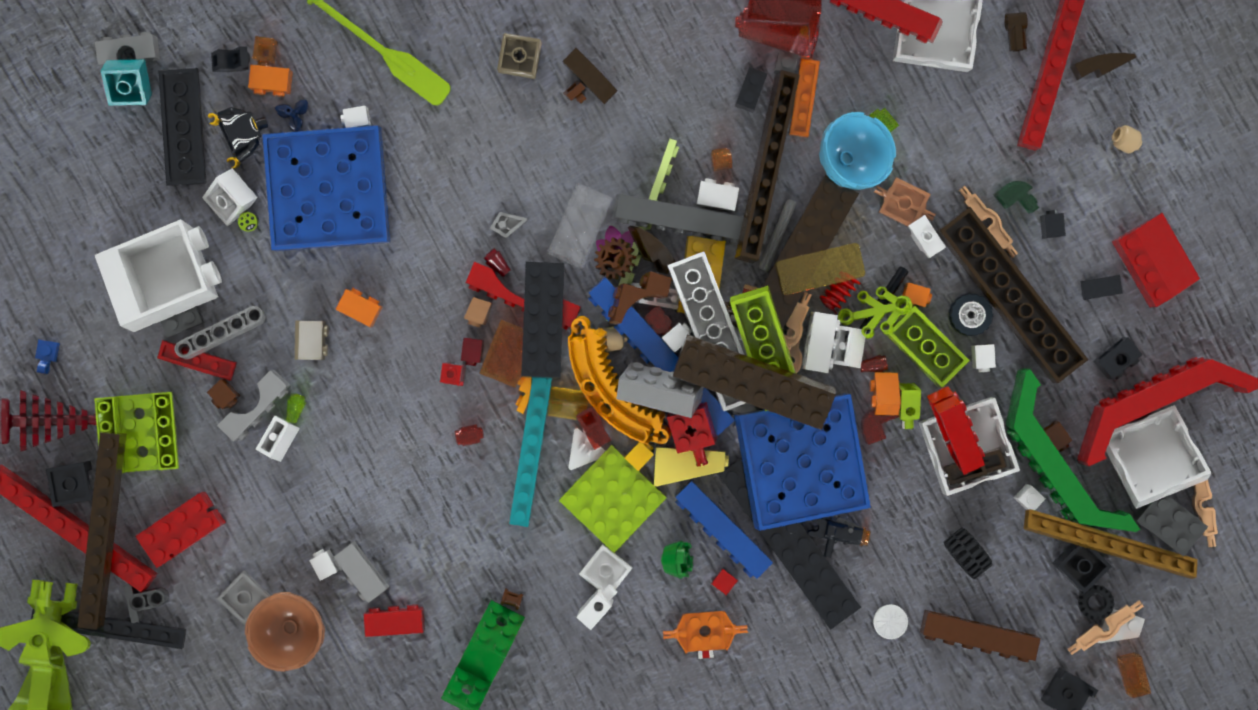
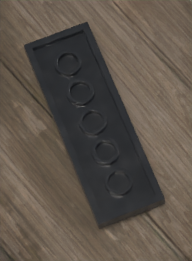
(182, 126)
(542, 320)

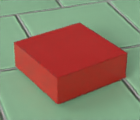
(724, 581)

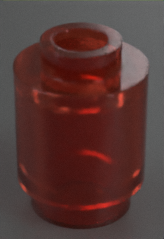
(469, 435)

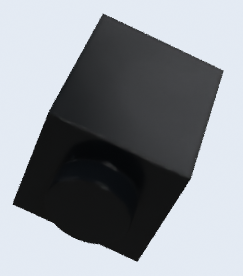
(1052, 224)

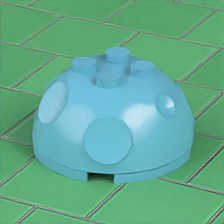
(857, 151)

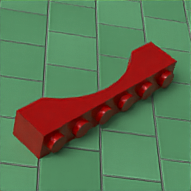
(487, 280)

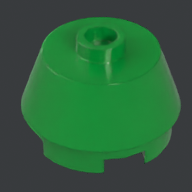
(677, 559)

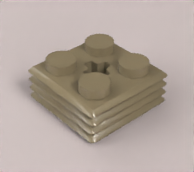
(510, 47)

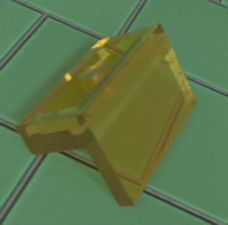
(566, 403)

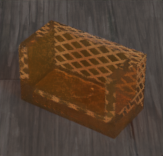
(1133, 675)

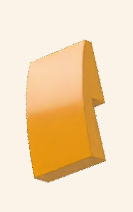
(525, 386)

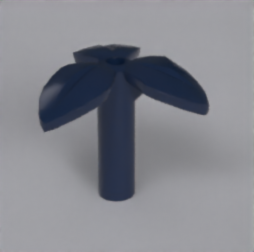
(286, 111)

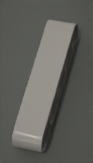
(210, 332)

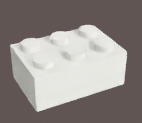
(820, 342)

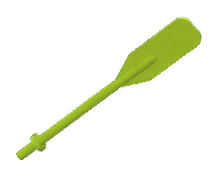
(400, 63)

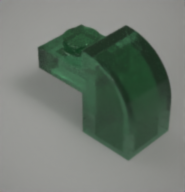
(1017, 191)

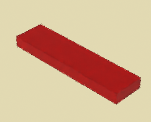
(204, 362)

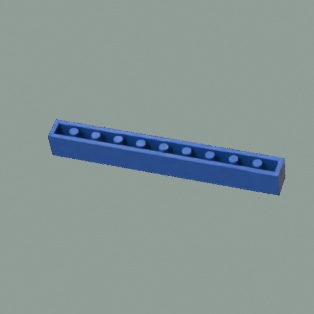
(652, 346)

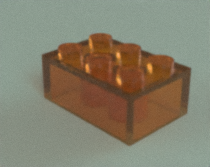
(505, 355)

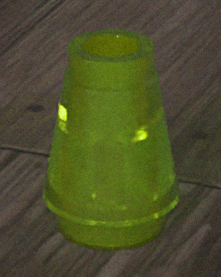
(295, 406)

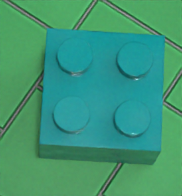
(126, 82)

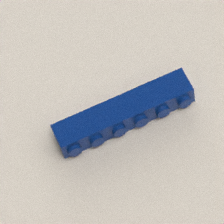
(727, 533)

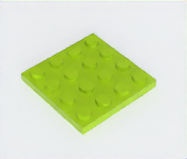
(612, 499)

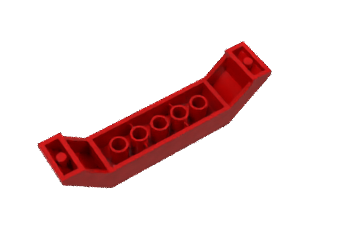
(1153, 395)

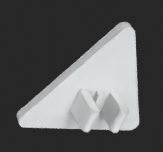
(582, 451)

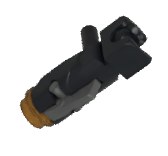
(841, 531)

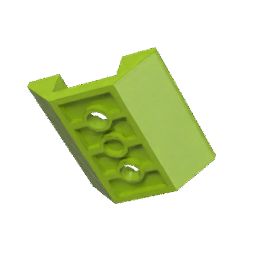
(153, 431)

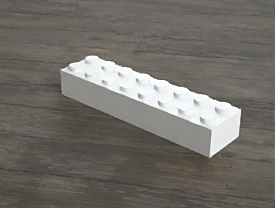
(705, 308)

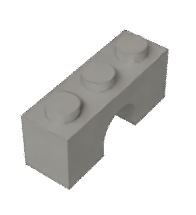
(144, 45)

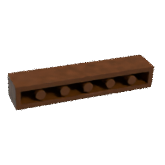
(979, 635)

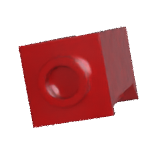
(452, 374)

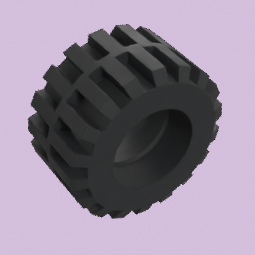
(968, 553)

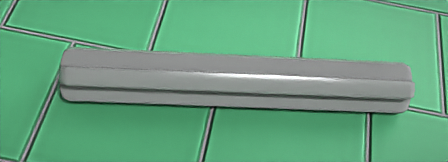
(777, 235)

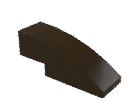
(1100, 64)
(589, 76)
(651, 249)
(993, 461)

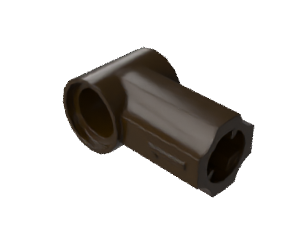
(1016, 26)

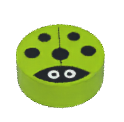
(248, 221)

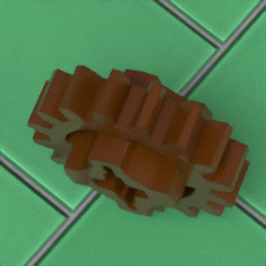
(620, 263)

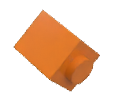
(918, 294)

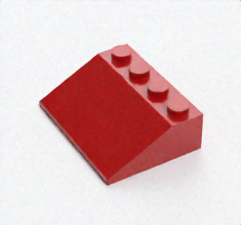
(1156, 260)

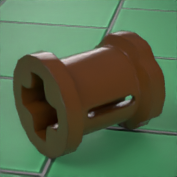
(511, 599)

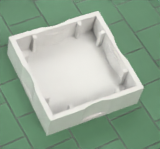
(955, 41)
(991, 435)
(1156, 457)

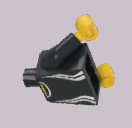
(240, 132)

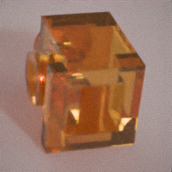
(262, 44)
(721, 159)

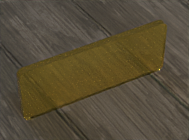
(820, 268)

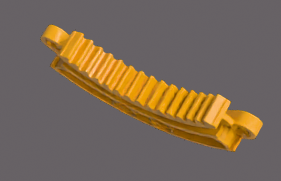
(591, 365)

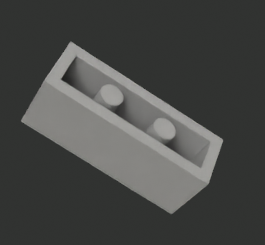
(360, 572)

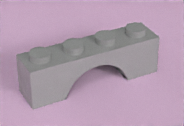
(271, 388)

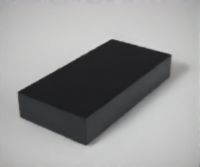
(1101, 287)

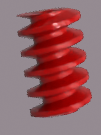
(837, 294)

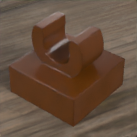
(574, 91)

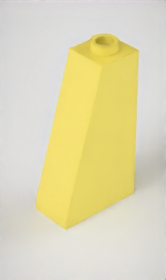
(682, 466)

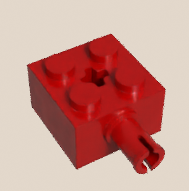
(693, 440)

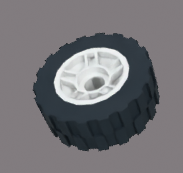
(981, 317)

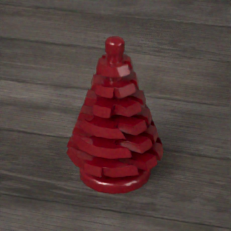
(36, 420)

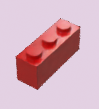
(394, 621)

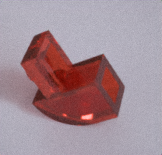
(592, 428)
(872, 428)

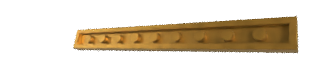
(1110, 544)

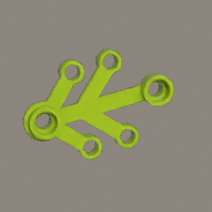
(878, 311)

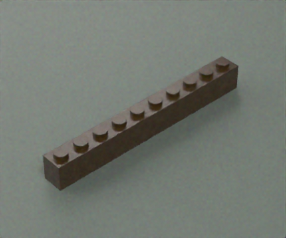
(767, 167)
(102, 530)

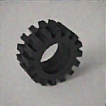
(1100, 614)

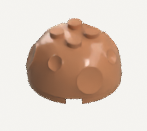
(284, 631)

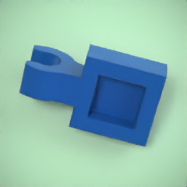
(47, 352)

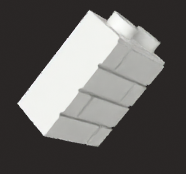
(158, 275)

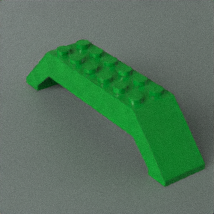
(1050, 464)

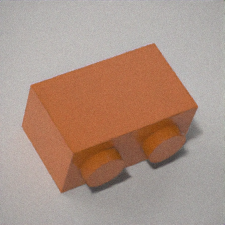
(270, 79)
(359, 307)
(885, 393)

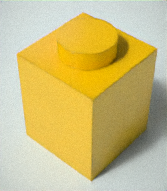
(639, 455)

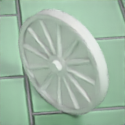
(890, 621)

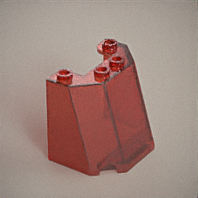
(782, 24)

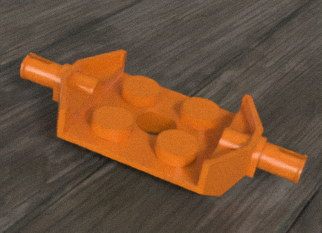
(720, 636)

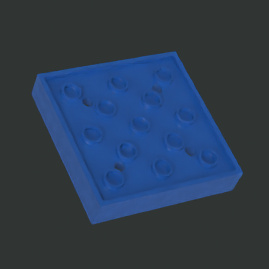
(326, 188)
(802, 466)

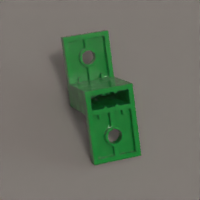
(483, 657)

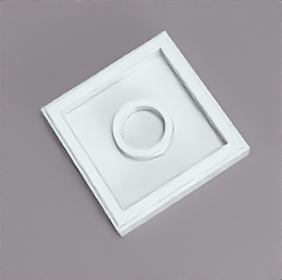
(605, 569)

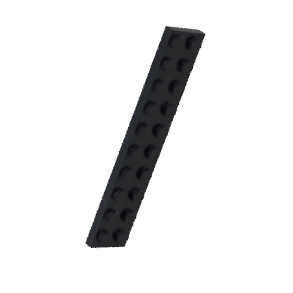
(799, 557)

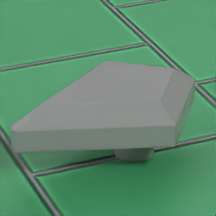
(506, 224)

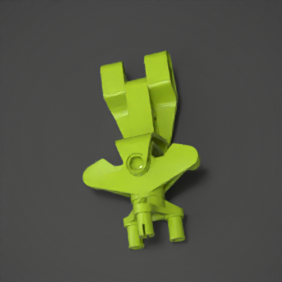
(45, 638)

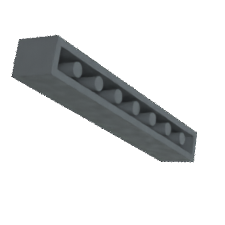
(679, 218)

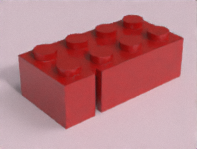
(957, 428)
(180, 529)

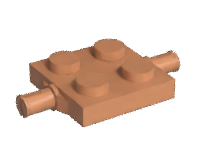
(904, 202)

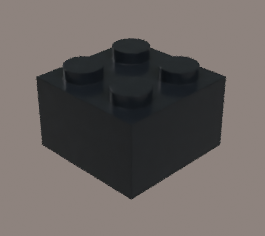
(1081, 566)

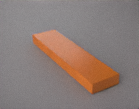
(804, 98)

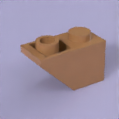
(478, 312)

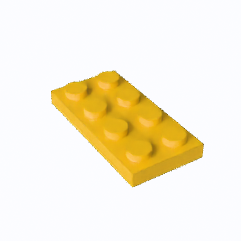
(714, 252)

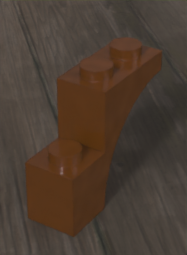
(626, 295)

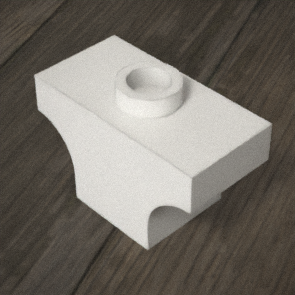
(926, 237)

